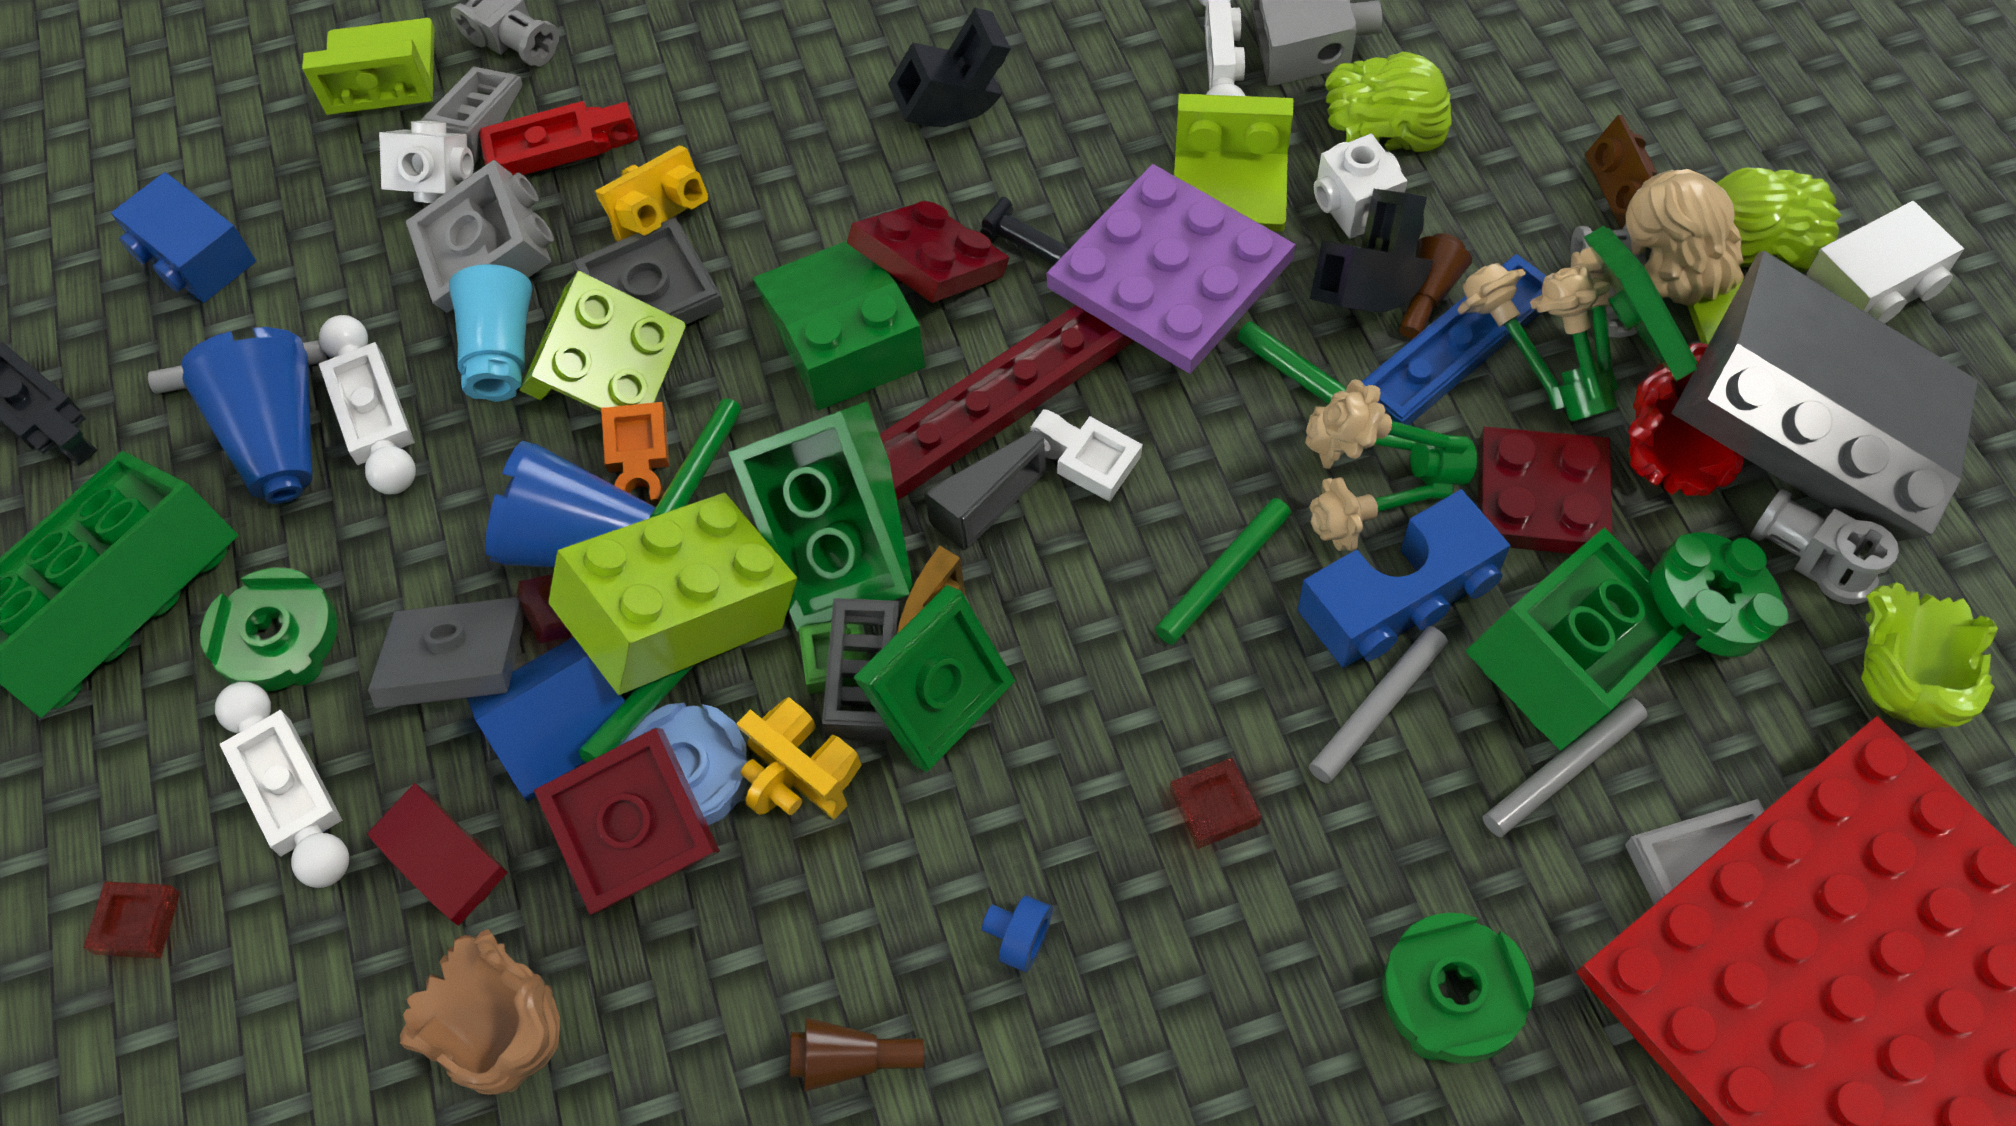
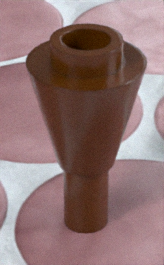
(1448, 266)
(836, 1054)

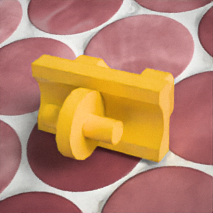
(652, 193)
(776, 743)

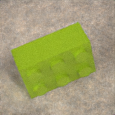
(670, 591)

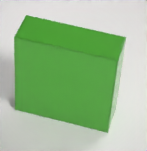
(815, 650)

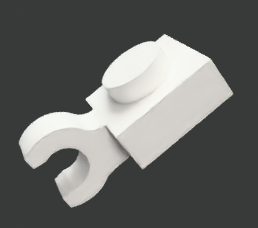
(1089, 456)

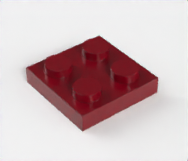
(928, 250)
(1545, 487)
(626, 821)

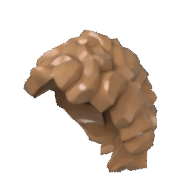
(485, 1020)

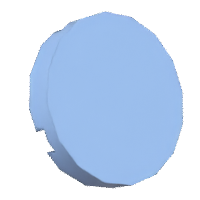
(707, 751)

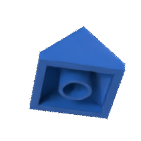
(546, 715)

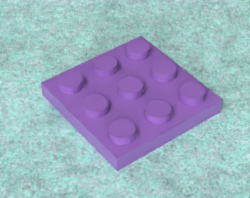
(1170, 267)

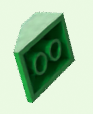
(841, 323)
(828, 511)
(1578, 640)

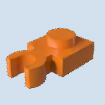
(635, 444)

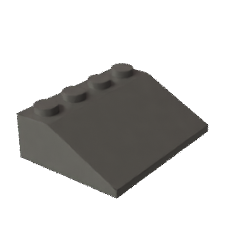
(1833, 401)

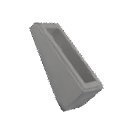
(469, 111)

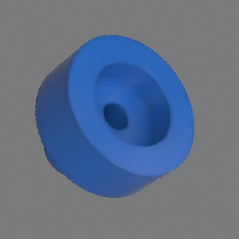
(1020, 931)

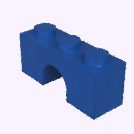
(1365, 611)

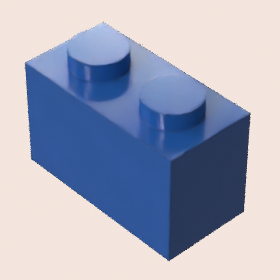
(182, 237)

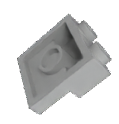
(479, 224)

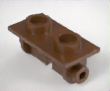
(1620, 165)

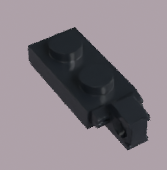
(39, 410)

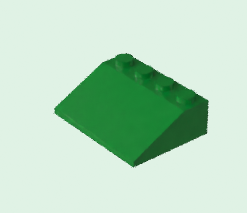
(98, 575)

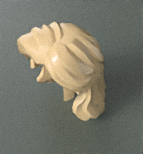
(1689, 234)

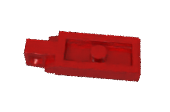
(557, 136)

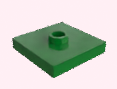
(1639, 302)
(935, 678)

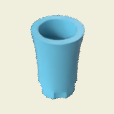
(490, 329)

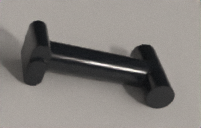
(1001, 222)

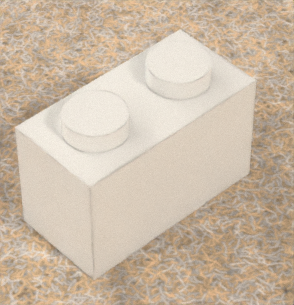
(1888, 262)

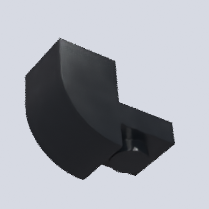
(953, 84)
(1384, 268)

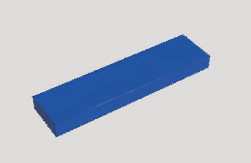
(1449, 351)

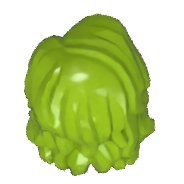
(1392, 99)
(1782, 214)
(1926, 658)

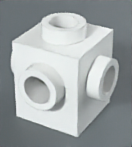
(424, 160)
(1348, 179)

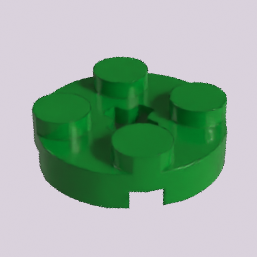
(1729, 622)
(288, 657)
(1438, 1025)

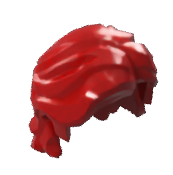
(1671, 449)

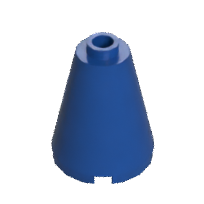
(257, 407)
(553, 507)

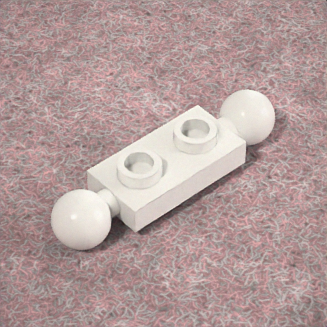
(1223, 59)
(366, 405)
(281, 784)

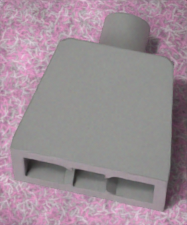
(1310, 35)

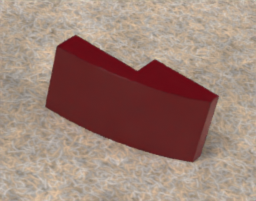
(437, 854)

